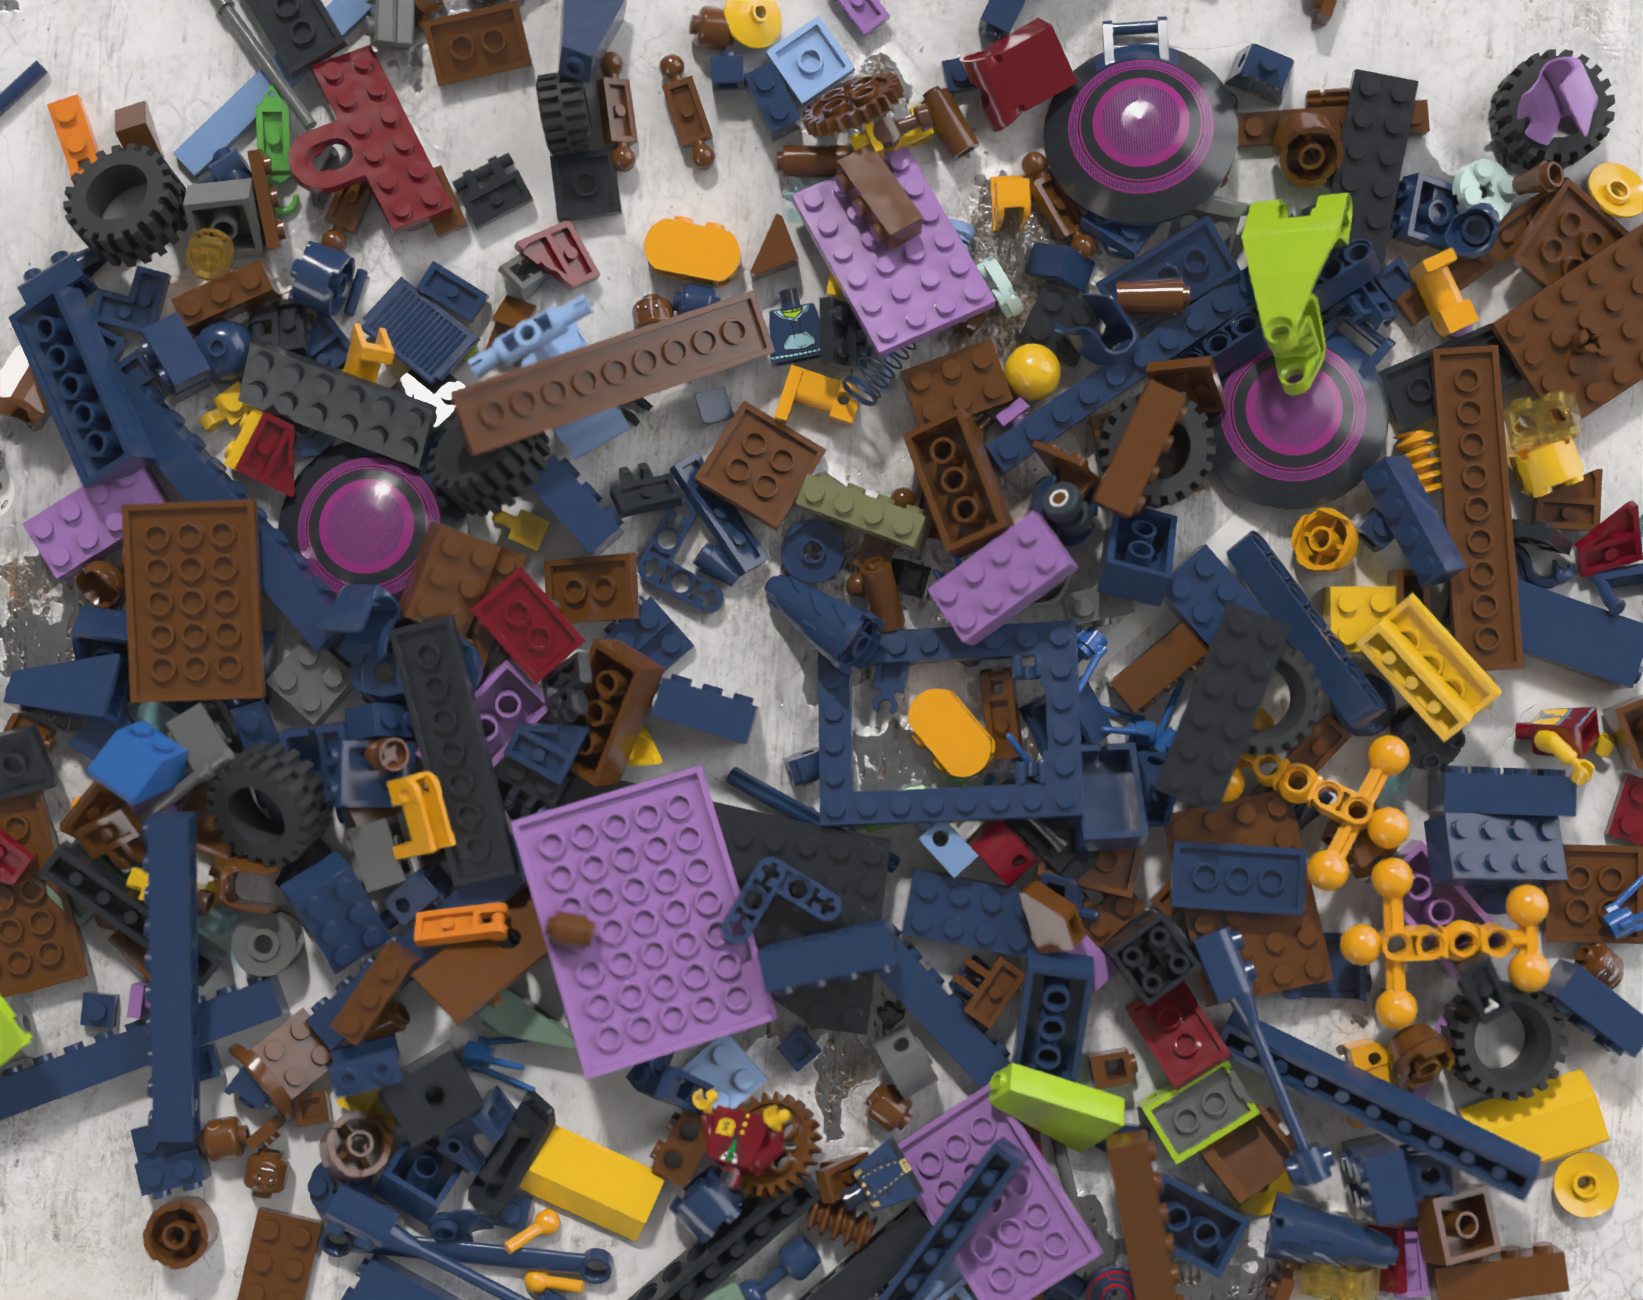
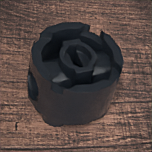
(1424, 745)

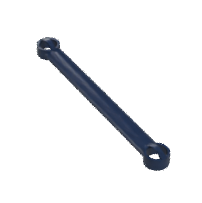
(495, 1256)

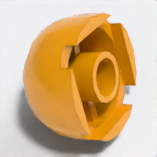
(1325, 540)

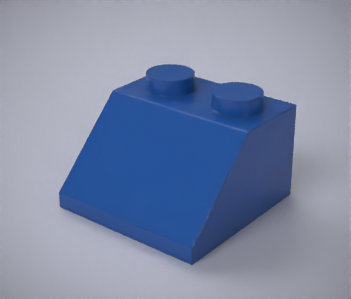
(139, 763)

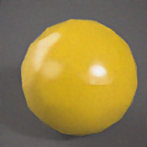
(1032, 372)

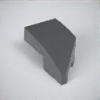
(323, 163)

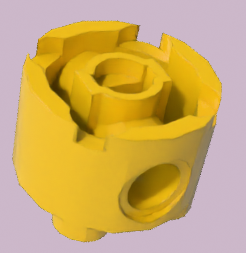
(1545, 466)

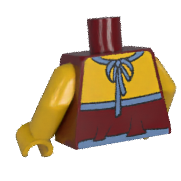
(1568, 736)

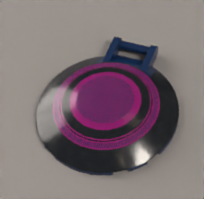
(1141, 130)
(1305, 445)
(365, 517)

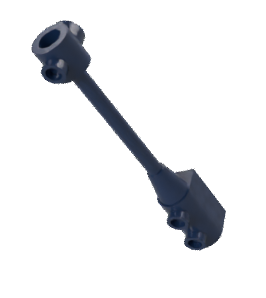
(79, 267)
(1232, 980)
(375, 1226)

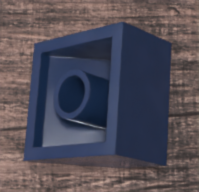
(1091, 717)
(418, 1179)

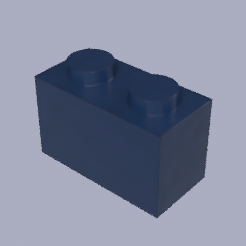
(772, 101)
(379, 721)

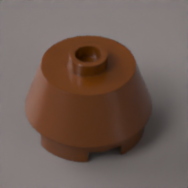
(1419, 1054)

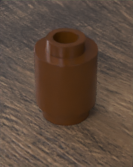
(570, 929)

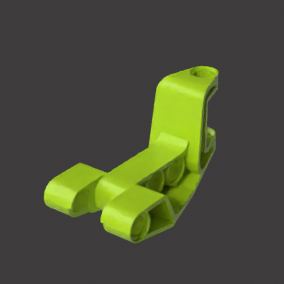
(1283, 266)

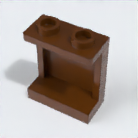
(1249, 1155)

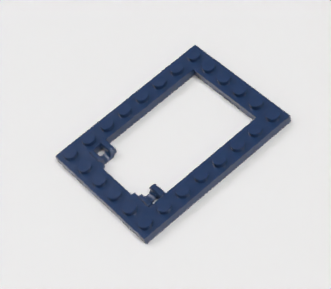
(1059, 772)

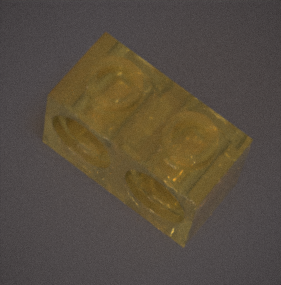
(1545, 427)
(1340, 1283)

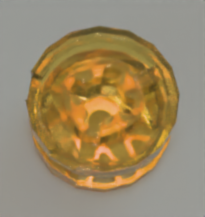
(208, 255)

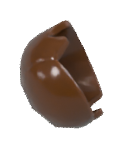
(101, 583)

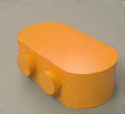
(693, 251)
(951, 733)

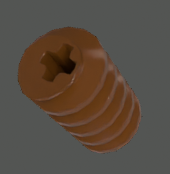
(841, 1223)

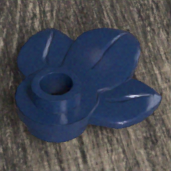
(457, 1225)

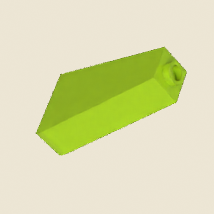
(1057, 1106)

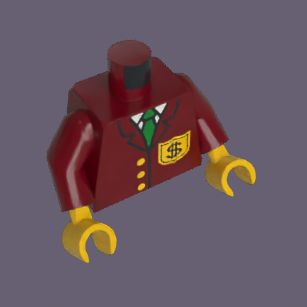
(740, 1138)

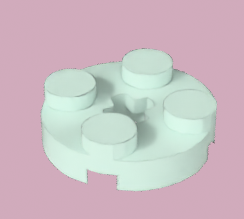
(1487, 174)
(1000, 287)

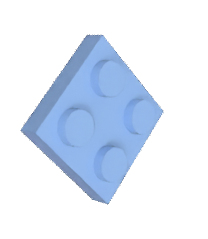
(810, 61)
(728, 1069)

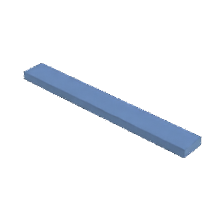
(239, 112)

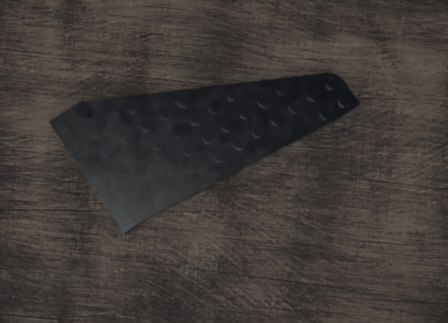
(838, 860)

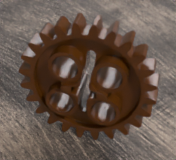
(871, 98)
(798, 1159)

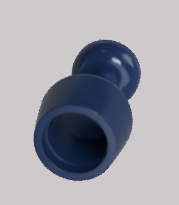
(796, 1259)

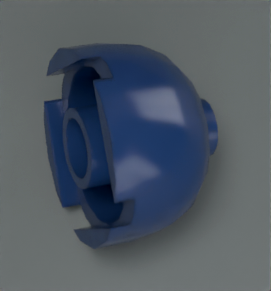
(225, 350)

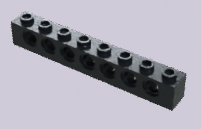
(709, 1264)

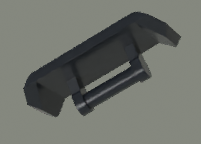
(1051, 838)
(512, 1155)

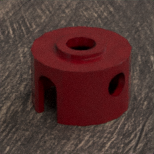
(1000, 848)

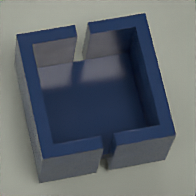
(176, 358)
(313, 742)

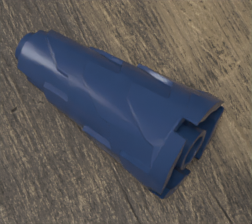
(832, 626)
(1309, 1234)

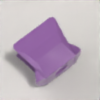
(1551, 100)

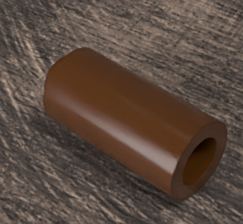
(949, 123)
(810, 160)
(1153, 297)
(882, 592)

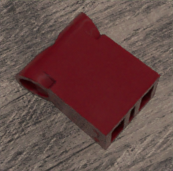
(1019, 72)

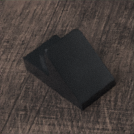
(1483, 988)

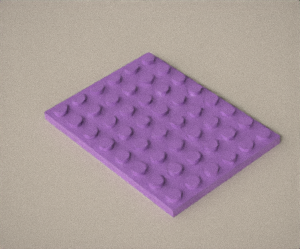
(658, 886)

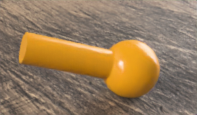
(545, 1223)
(539, 1281)

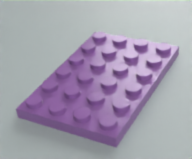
(899, 291)
(1032, 1229)

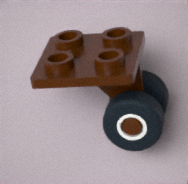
(1065, 500)

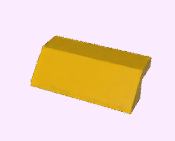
(1428, 667)
(1549, 1124)
(593, 1183)

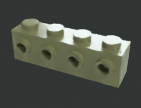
(864, 513)

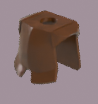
(21, 393)
(1363, 849)
(226, 891)

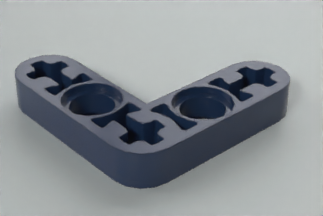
(666, 559)
(779, 887)

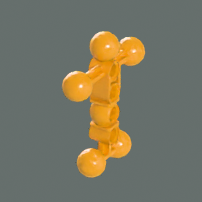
(1385, 827)
(1392, 880)

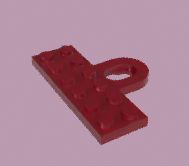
(380, 139)

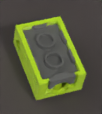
(1198, 1112)

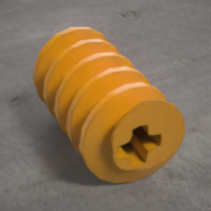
(1418, 451)

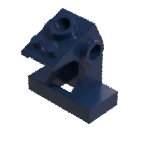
(663, 1083)
(491, 1121)

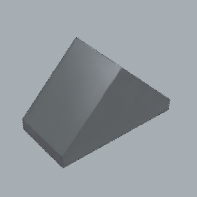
(523, 276)

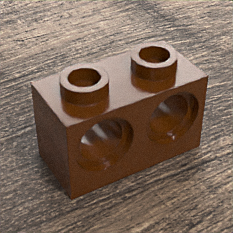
(689, 1149)

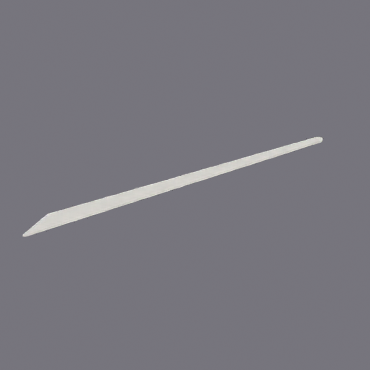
(1248, 518)

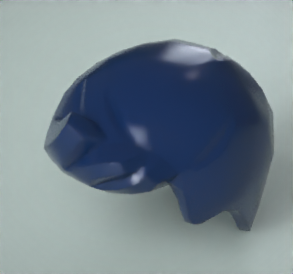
(1473, 231)

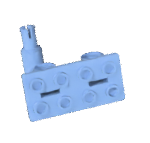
(544, 337)

